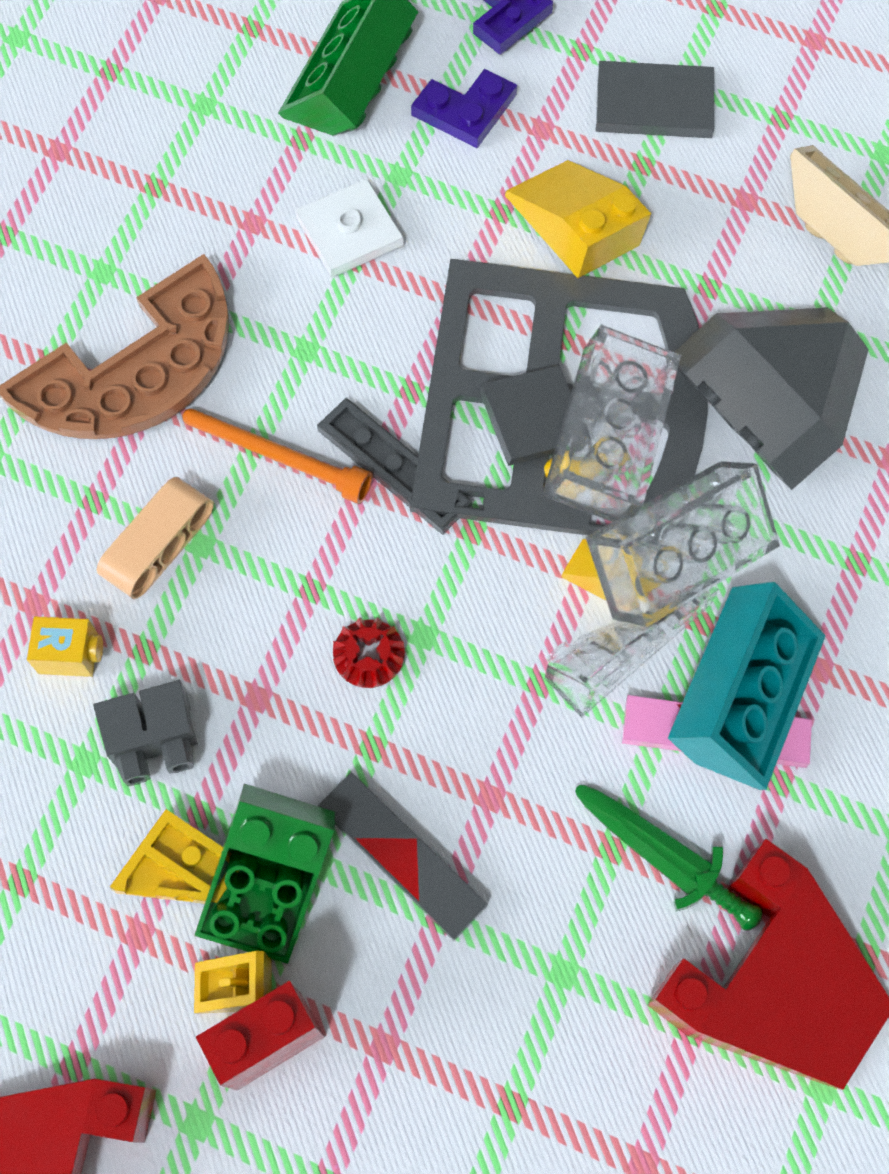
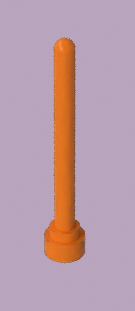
(351, 482)

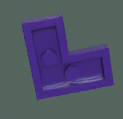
(510, 21)
(467, 115)

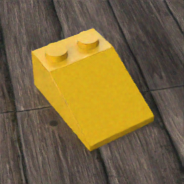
(581, 215)

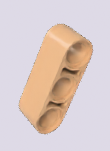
(155, 537)

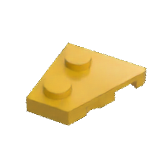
(172, 864)

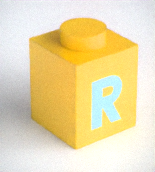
(64, 646)

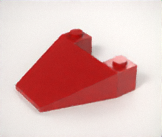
(799, 991)
(53, 1125)

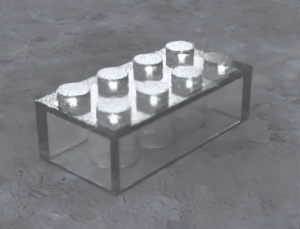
(612, 425)
(683, 542)

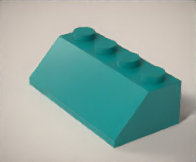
(748, 685)

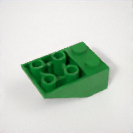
(279, 857)

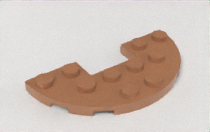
(144, 380)

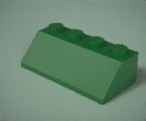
(349, 64)

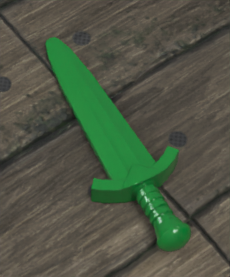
(670, 857)

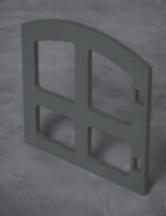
(552, 295)

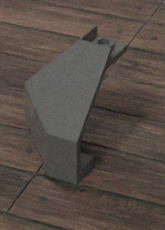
(779, 382)

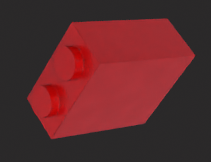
(259, 1037)

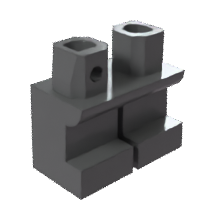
(167, 732)

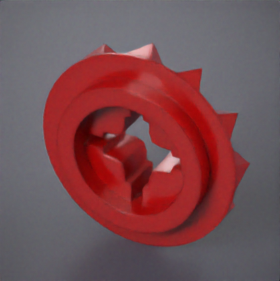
(368, 672)

